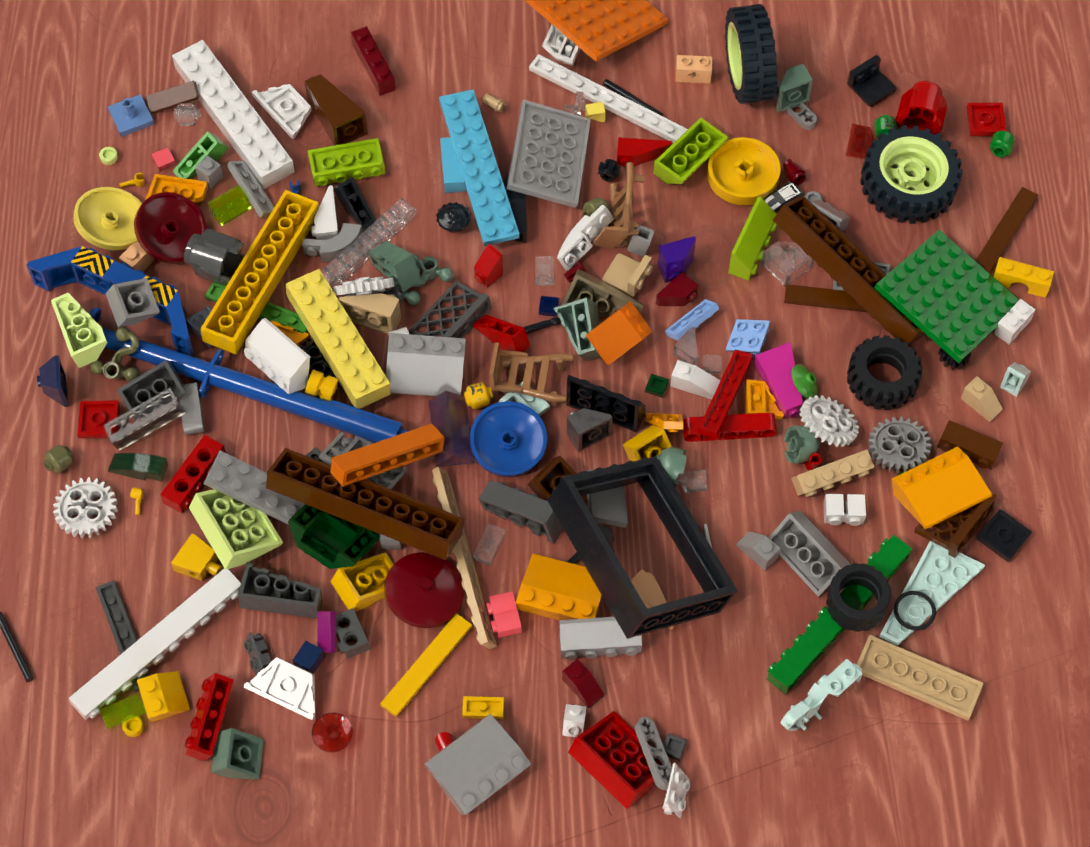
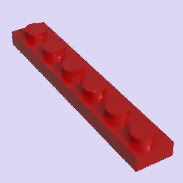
(725, 394)

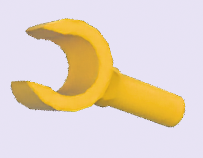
(138, 181)
(136, 493)

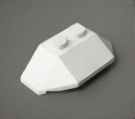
(560, 46)

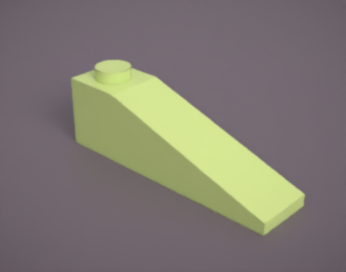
(81, 332)

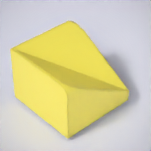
(595, 111)

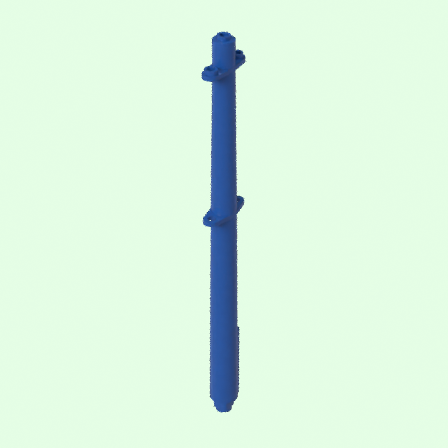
(332, 413)

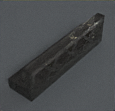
(145, 423)

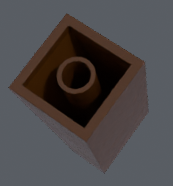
(335, 111)

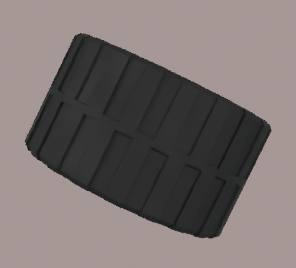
(864, 576)

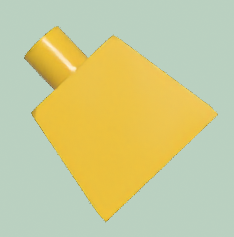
(196, 559)

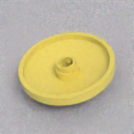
(107, 217)

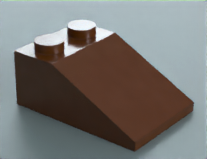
(550, 477)

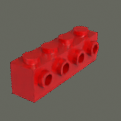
(209, 716)

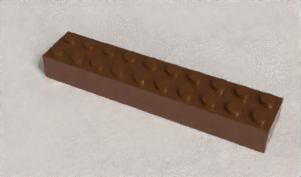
(844, 264)
(366, 504)

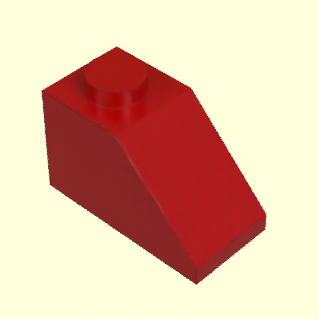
(489, 266)

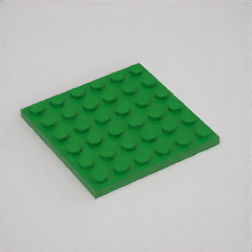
(947, 295)

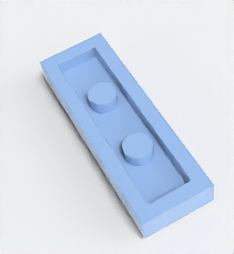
(692, 319)

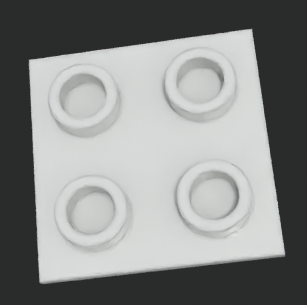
(676, 792)

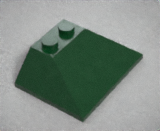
(330, 538)

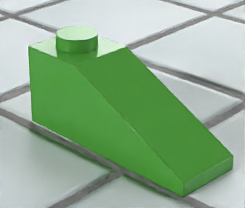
(208, 145)

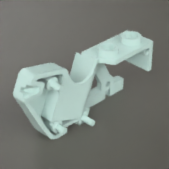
(832, 684)

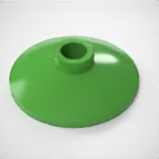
(804, 381)

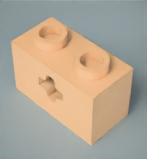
(693, 69)

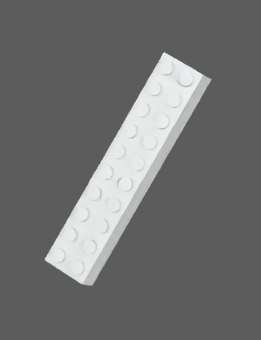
(234, 114)

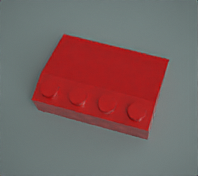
(615, 759)

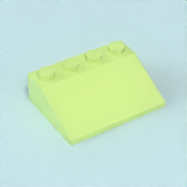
(233, 528)

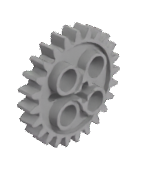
(899, 444)

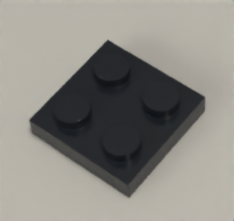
(1004, 535)

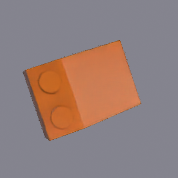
(619, 333)

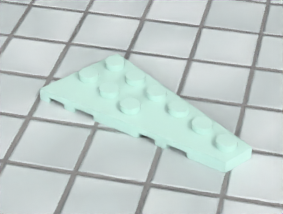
(938, 578)

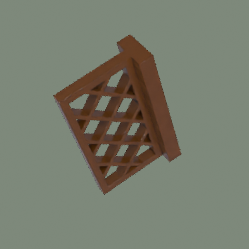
(966, 530)

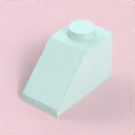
(1015, 378)

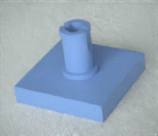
(130, 115)

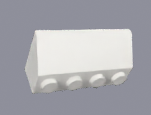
(278, 357)

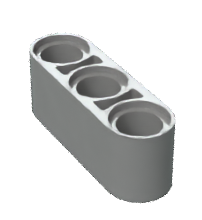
(193, 418)

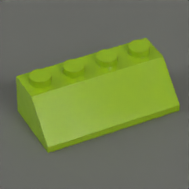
(688, 152)
(752, 240)

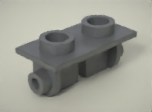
(254, 646)

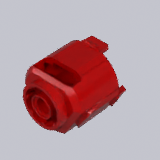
(922, 107)

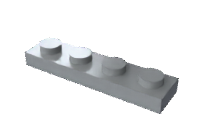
(251, 188)

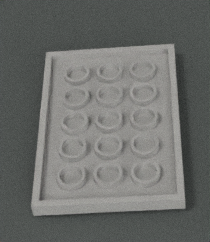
(549, 154)

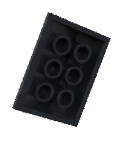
(624, 411)

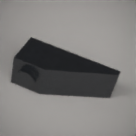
(354, 203)

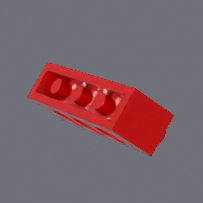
(182, 479)

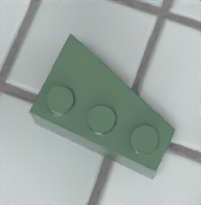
(395, 264)
(578, 320)

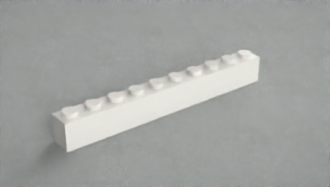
(154, 644)

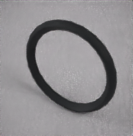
(919, 594)

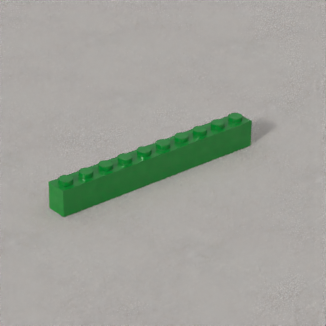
(824, 630)

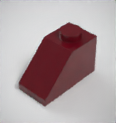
(678, 292)
(582, 683)

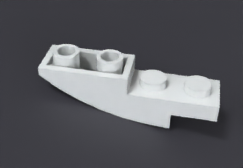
(581, 236)

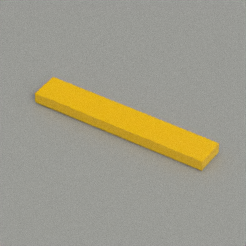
(426, 665)

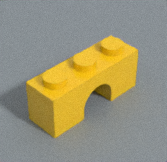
(1034, 277)

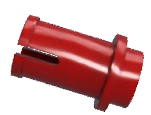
(814, 462)

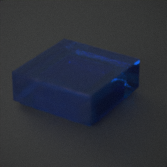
(547, 306)

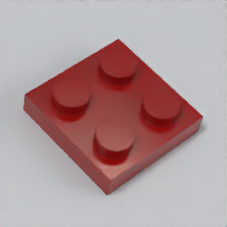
(985, 118)
(94, 416)

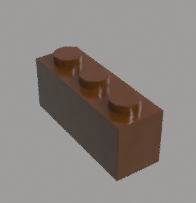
(978, 447)

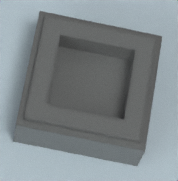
(674, 746)

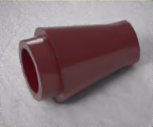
(794, 172)

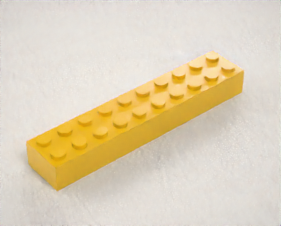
(259, 272)

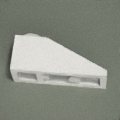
(325, 218)
(693, 380)

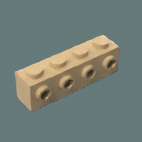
(836, 471)

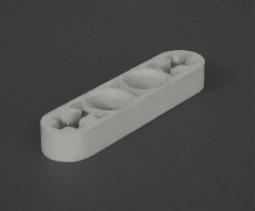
(799, 116)
(651, 753)

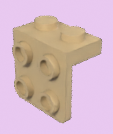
(628, 274)

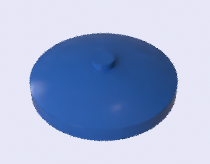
(508, 439)

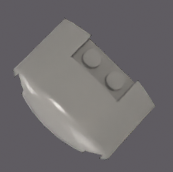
(343, 445)

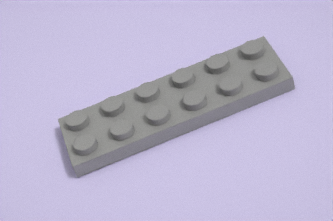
(248, 486)

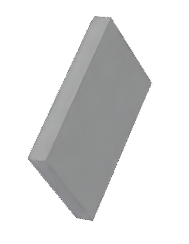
(609, 506)

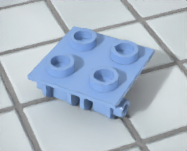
(748, 336)

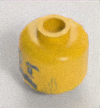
(478, 395)

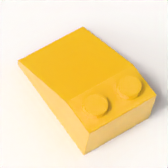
(362, 583)

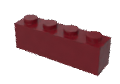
(373, 61)

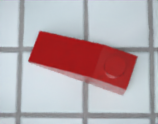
(640, 150)
(506, 334)

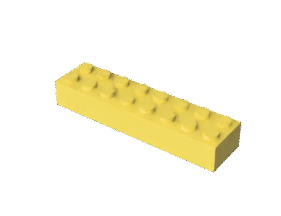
(338, 339)

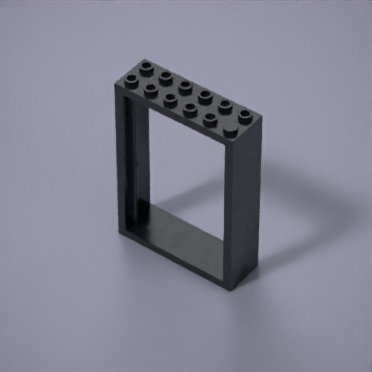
(604, 565)

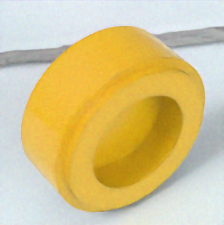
(133, 727)

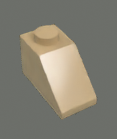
(982, 399)

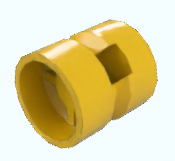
(321, 385)

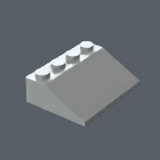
(424, 364)
(477, 764)

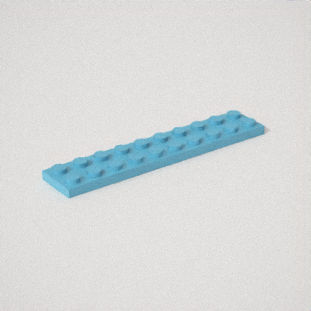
(479, 168)

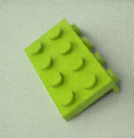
(346, 161)

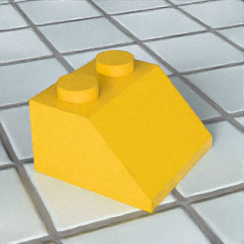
(647, 443)
(163, 695)

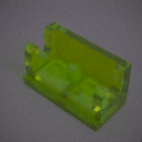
(229, 205)
(122, 711)

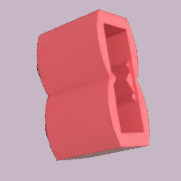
(505, 614)

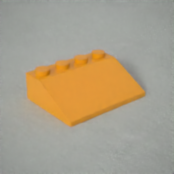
(940, 488)
(558, 590)

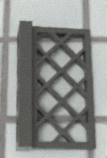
(461, 324)

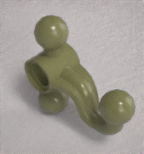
(98, 367)

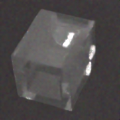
(544, 270)

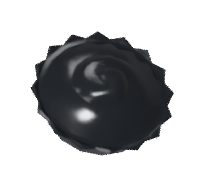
(453, 217)

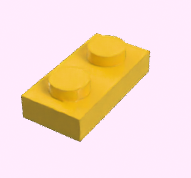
(480, 707)

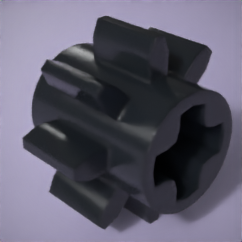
(609, 170)

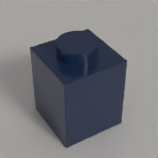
(309, 657)

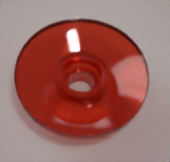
(331, 723)

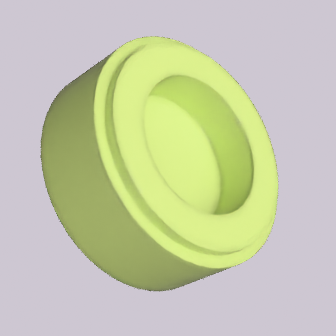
(108, 155)

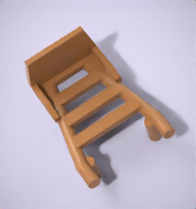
(622, 228)
(512, 360)

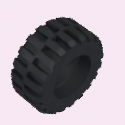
(890, 352)

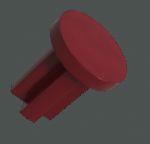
(569, 275)

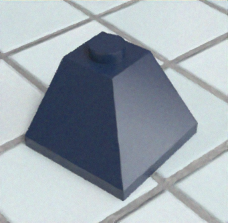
(53, 381)

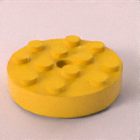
(728, 168)

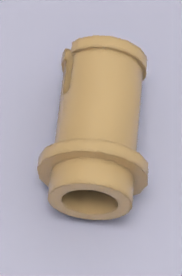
(497, 104)

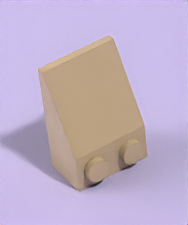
(373, 311)

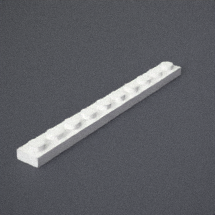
(612, 101)

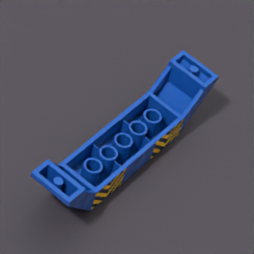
(100, 273)

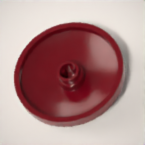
(166, 225)
(424, 590)

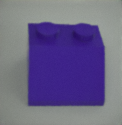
(676, 257)

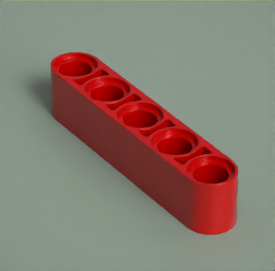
(734, 427)

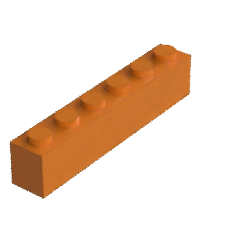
(387, 454)

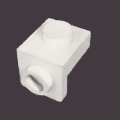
(573, 720)

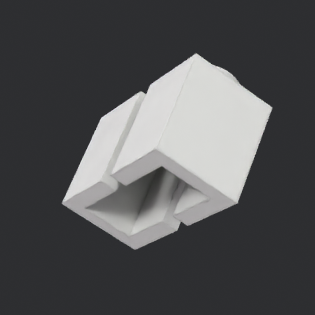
(1014, 321)
(854, 509)

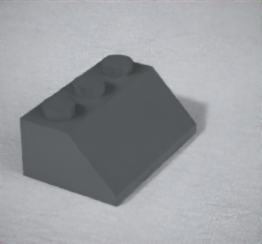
(151, 384)

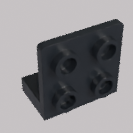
(870, 82)

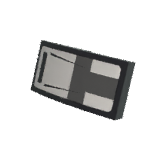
(782, 196)

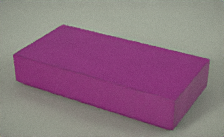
(326, 630)

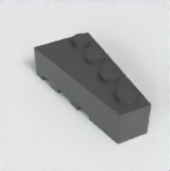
(521, 509)
(277, 594)

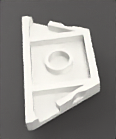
(285, 107)
(287, 686)

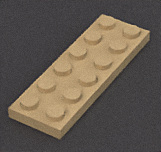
(919, 677)

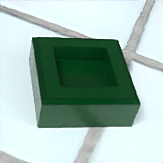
(656, 385)

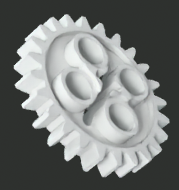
(363, 286)
(829, 421)
(85, 507)

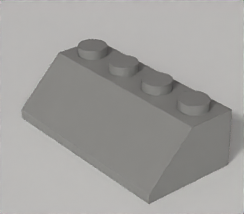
(808, 552)
(595, 638)

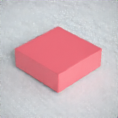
(163, 159)

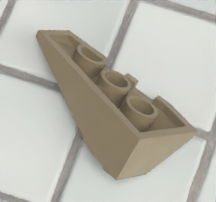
(605, 296)

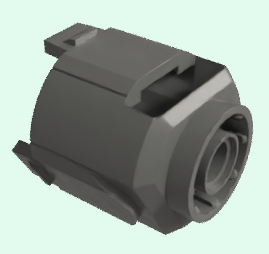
(214, 255)

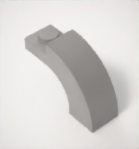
(331, 248)

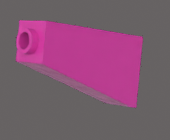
(776, 370)

